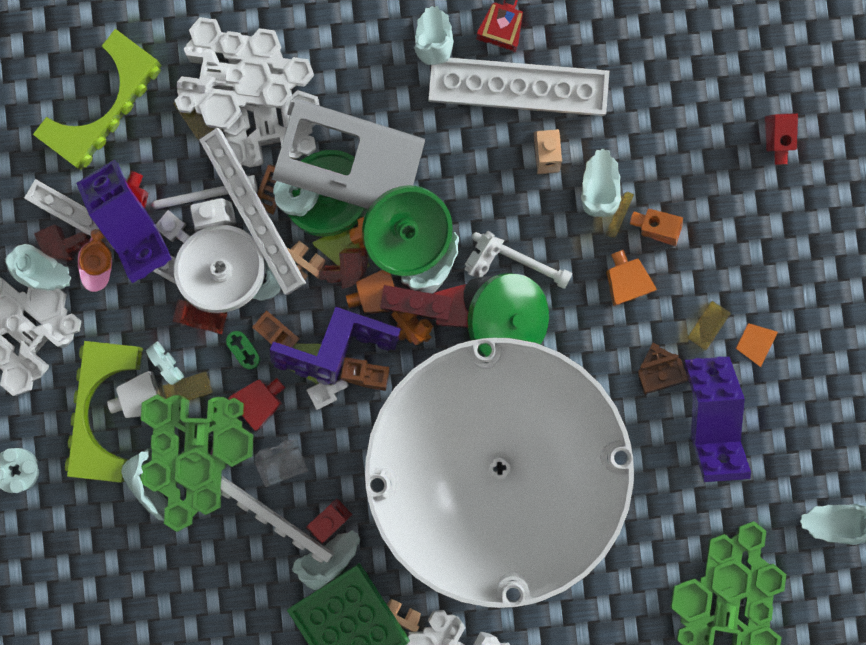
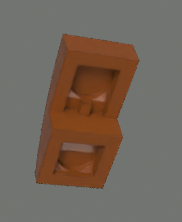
(275, 331)
(363, 374)

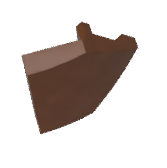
(661, 370)

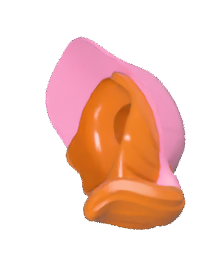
(95, 262)

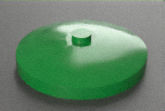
(329, 215)
(407, 230)
(508, 308)

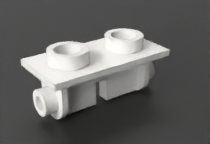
(479, 264)

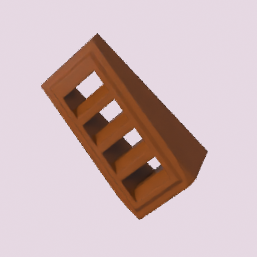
(267, 177)

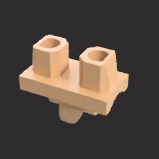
(315, 264)
(411, 619)

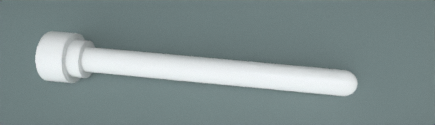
(195, 196)
(561, 277)

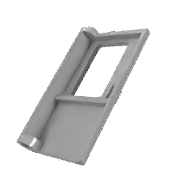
(382, 160)

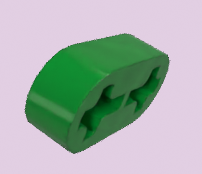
(238, 353)

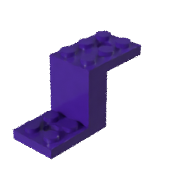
(123, 221)
(331, 355)
(717, 419)

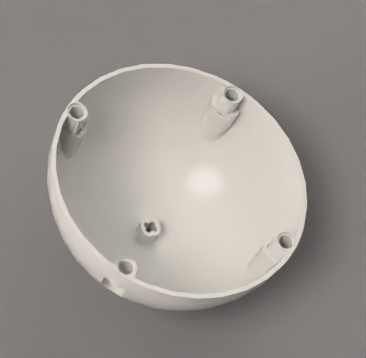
(478, 529)

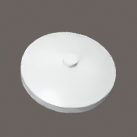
(219, 269)

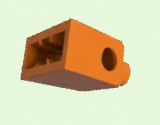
(667, 230)
(628, 279)
(370, 292)

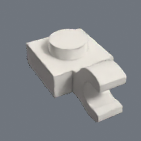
(172, 227)
(325, 394)

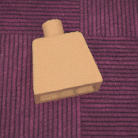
(548, 151)

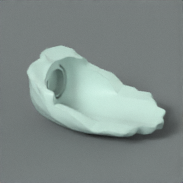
(433, 37)
(601, 185)
(36, 269)
(434, 277)
(131, 472)
(837, 523)
(318, 574)

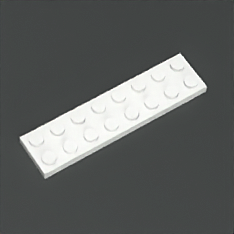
(520, 86)

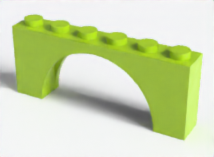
(80, 142)
(98, 363)

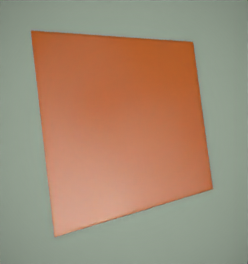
(756, 343)

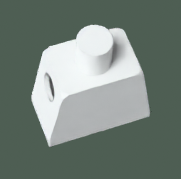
(212, 214)
(133, 394)

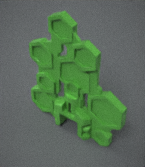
(195, 466)
(731, 583)

